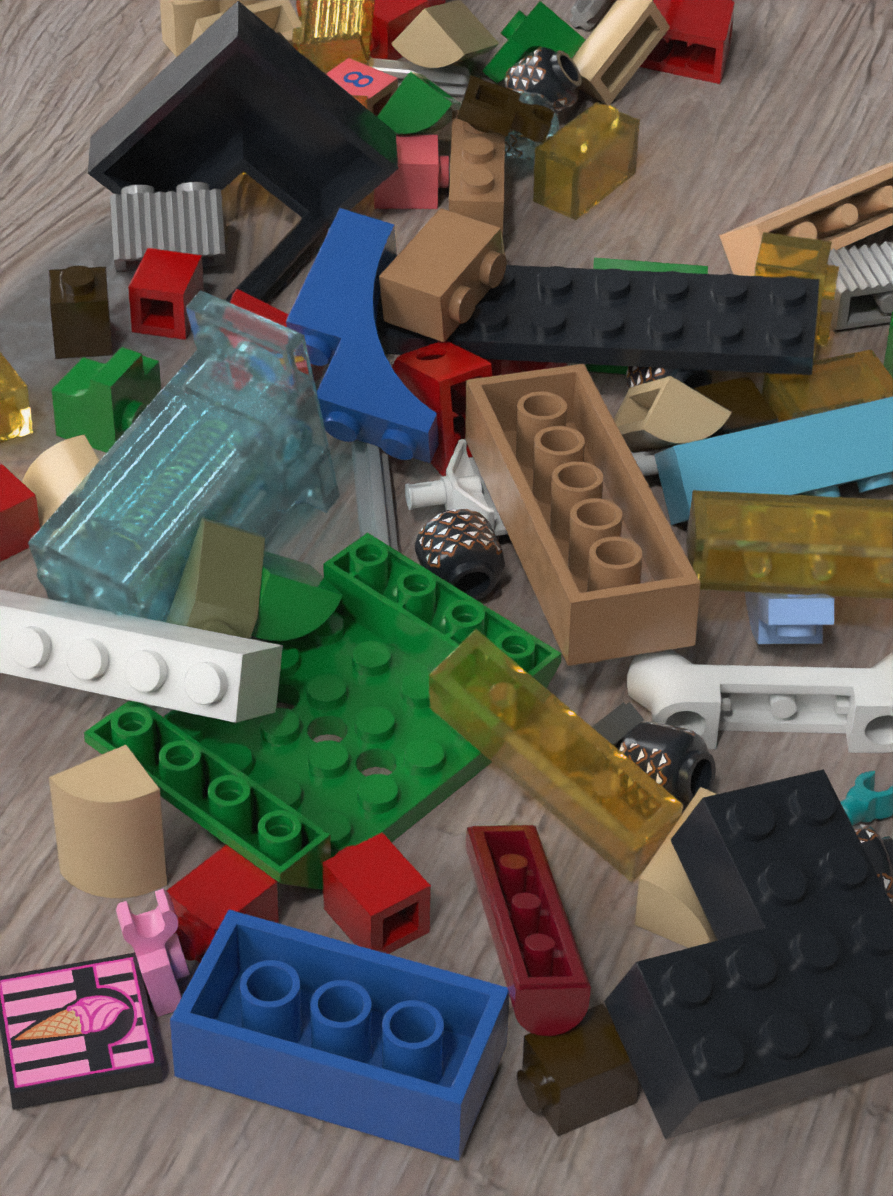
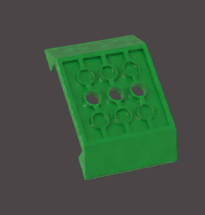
(354, 677)

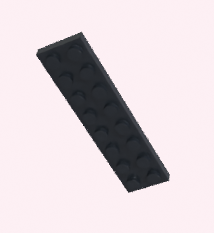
(637, 320)

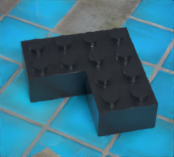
(249, 106)
(798, 970)

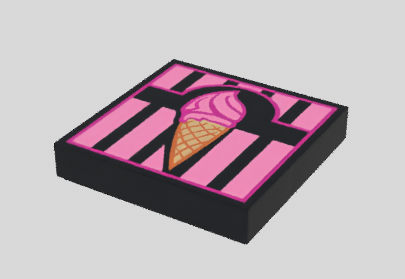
(77, 1031)

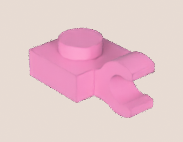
(156, 950)

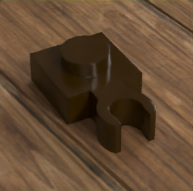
(498, 110)

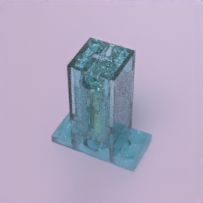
(221, 442)

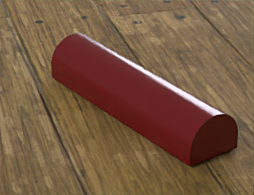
(529, 928)

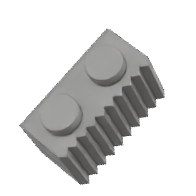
(167, 221)
(863, 286)

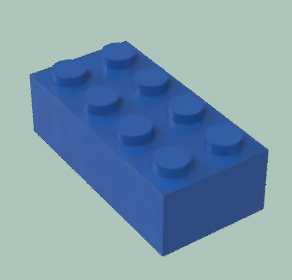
(341, 1033)

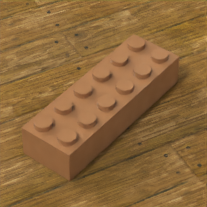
(581, 515)

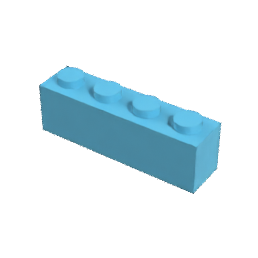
(785, 458)

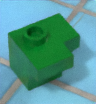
(528, 34)
(105, 397)

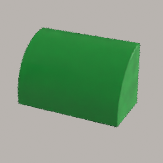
(418, 106)
(292, 599)

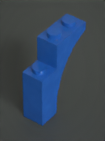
(338, 318)

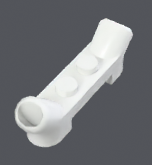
(767, 698)

